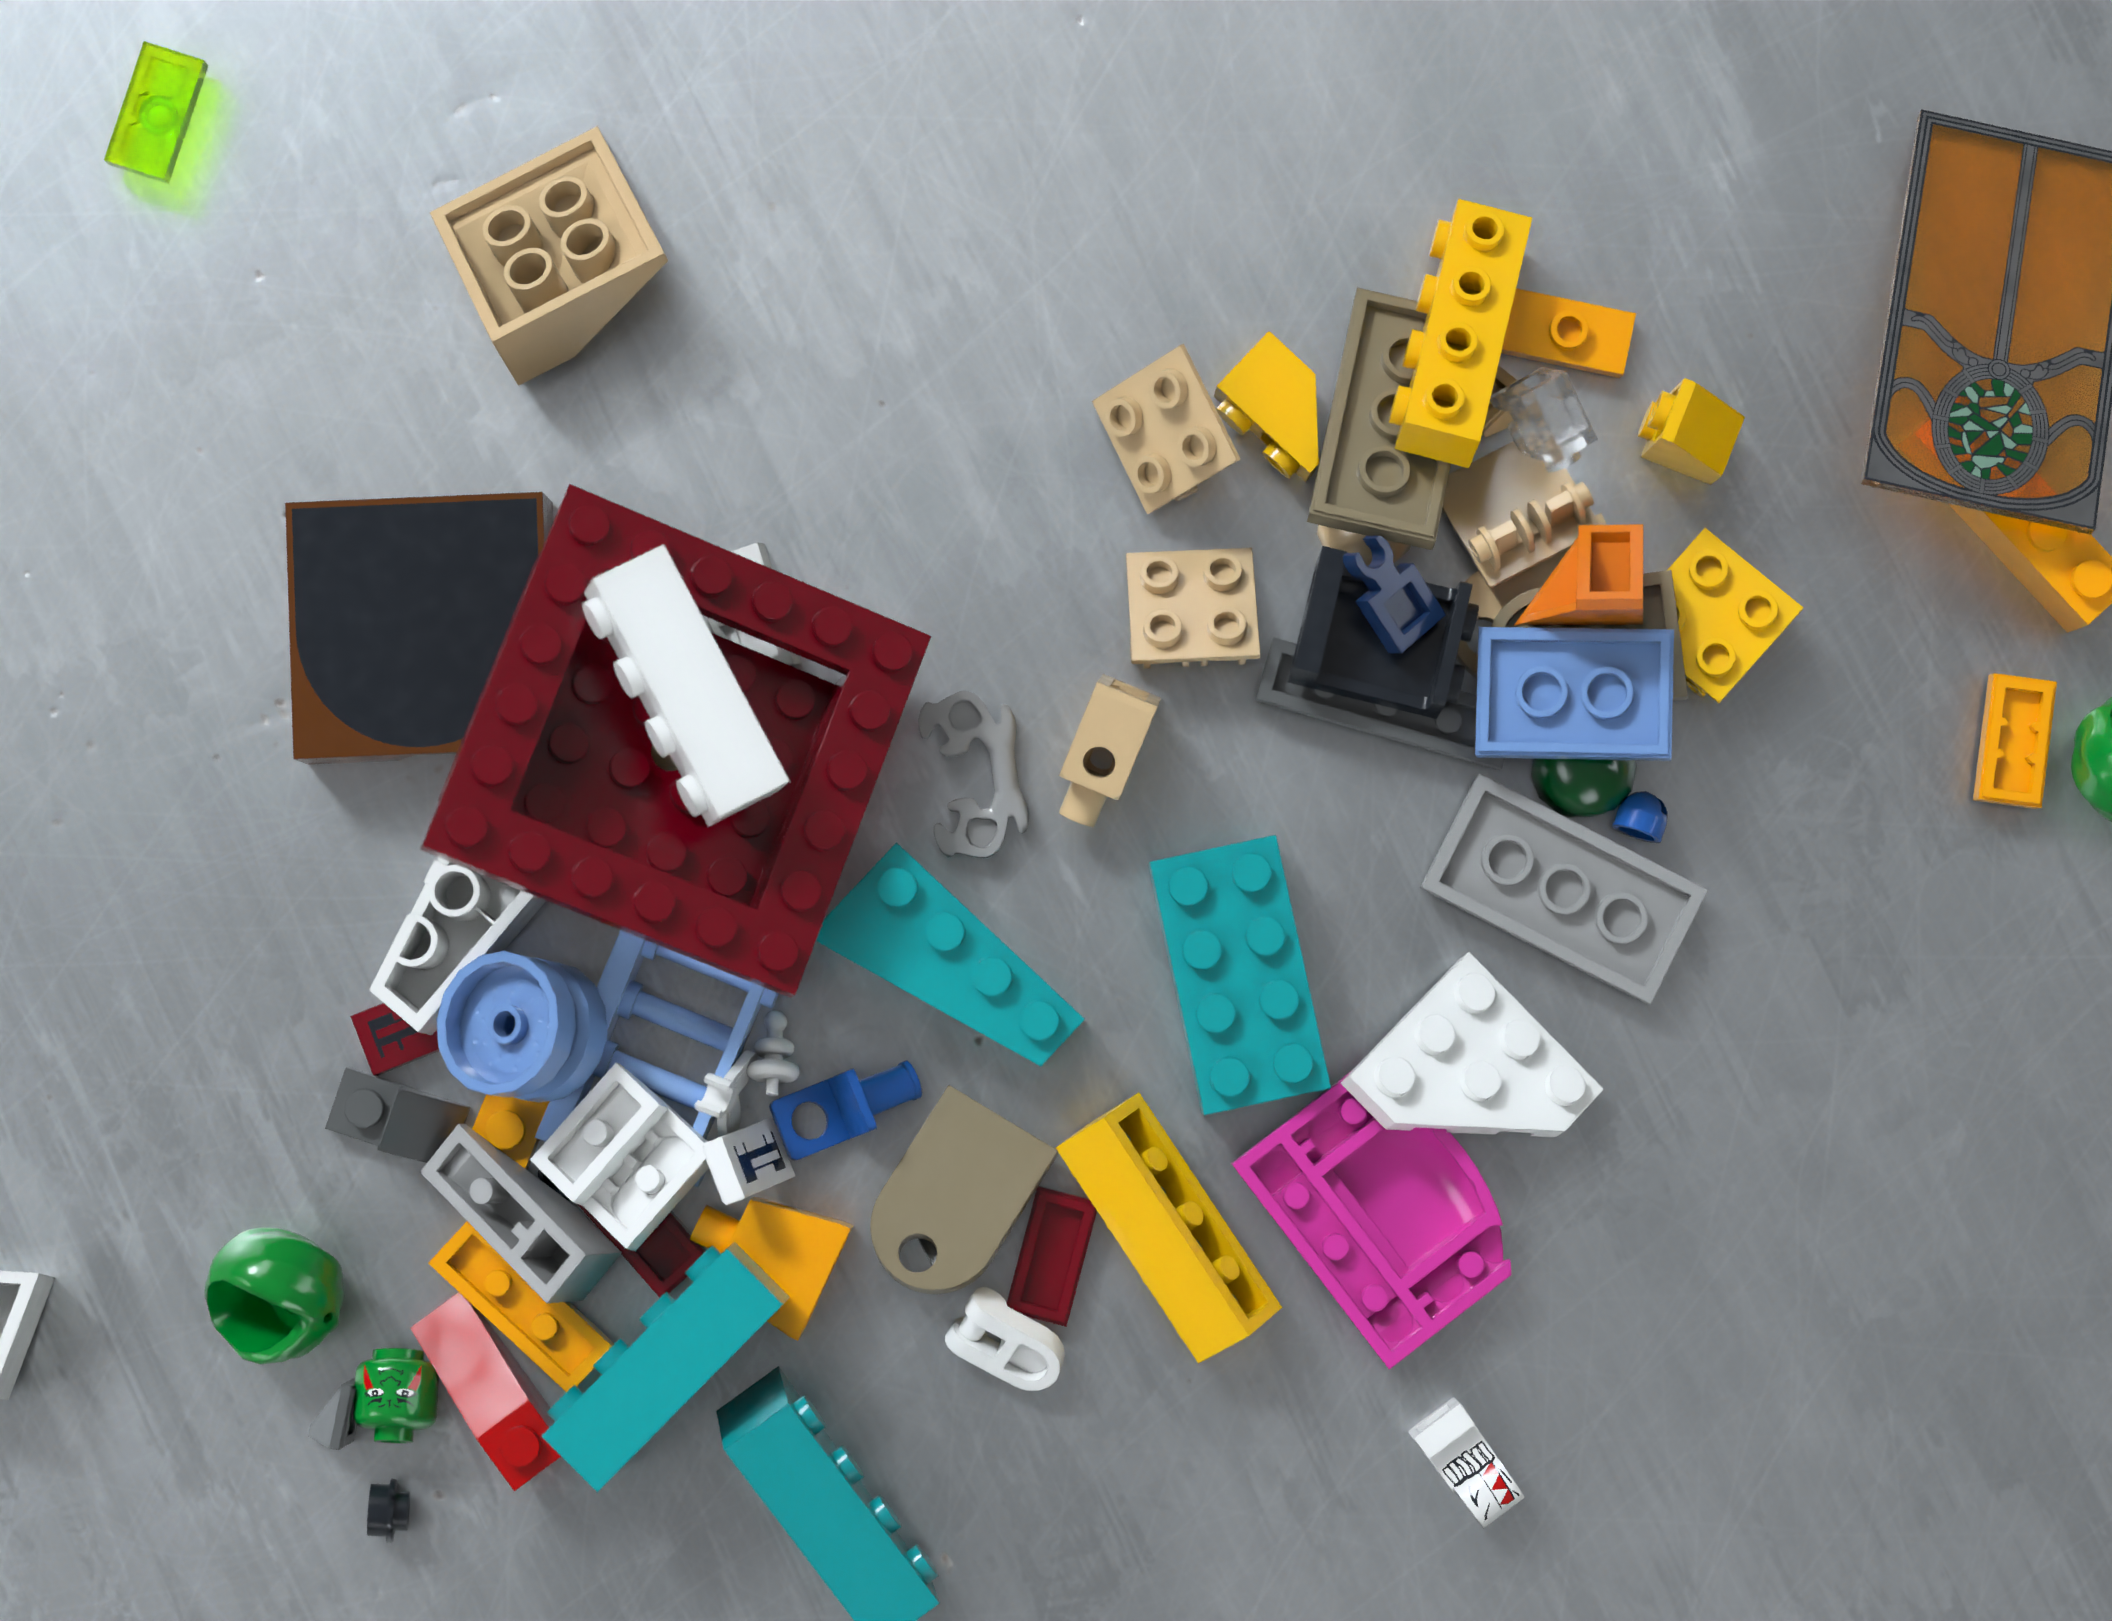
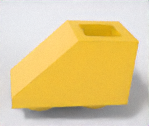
(1277, 402)
(1690, 431)

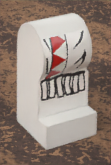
(1466, 1462)

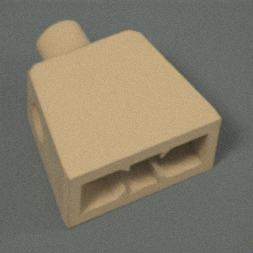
(1115, 720)

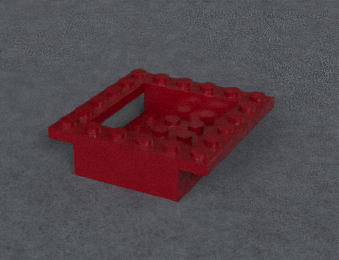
(562, 775)

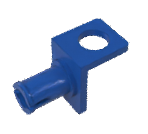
(847, 1106)

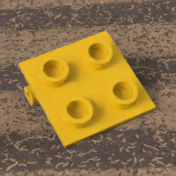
(1724, 614)

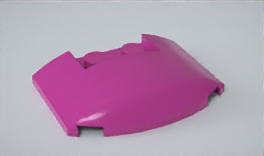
(1381, 1218)

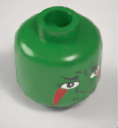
(395, 1394)

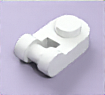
(1025, 1357)

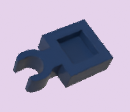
(1397, 597)

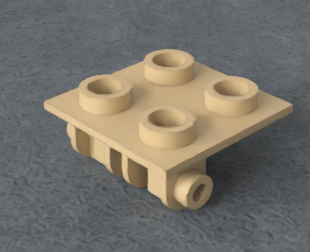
(1166, 430)
(1514, 512)
(1192, 606)

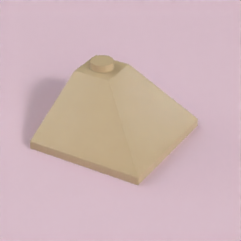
(550, 252)

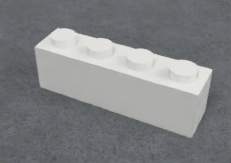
(684, 686)

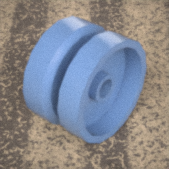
(521, 1027)

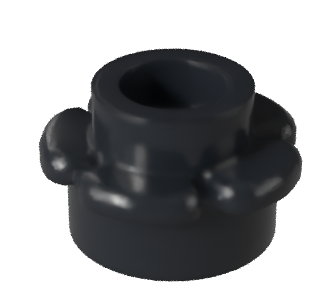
(387, 1510)

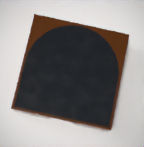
(401, 617)

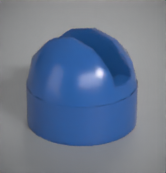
(1642, 817)

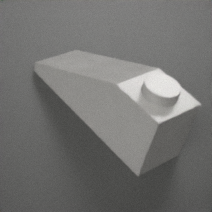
(521, 1217)

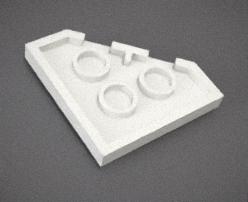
(1471, 1065)

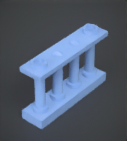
(625, 998)

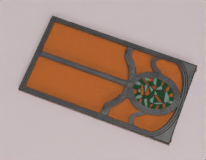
(1998, 326)

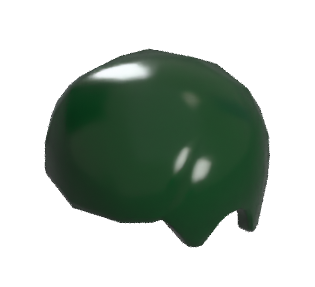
(1583, 785)

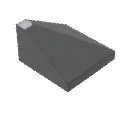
(335, 1423)

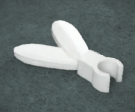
(722, 1094)

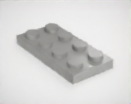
(1564, 889)

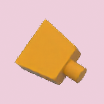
(788, 1245)

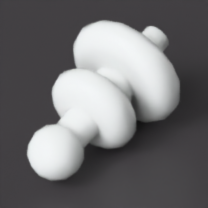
(773, 1049)

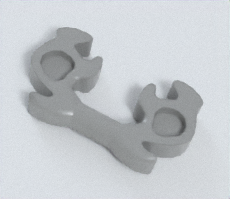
(963, 720)

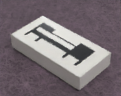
(748, 1161)

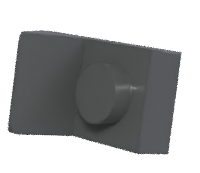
(393, 1115)

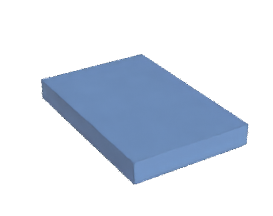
(1574, 693)

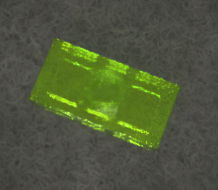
(156, 112)

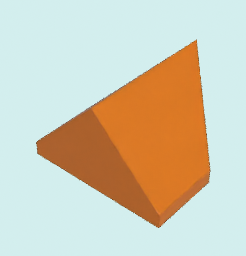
(1594, 581)

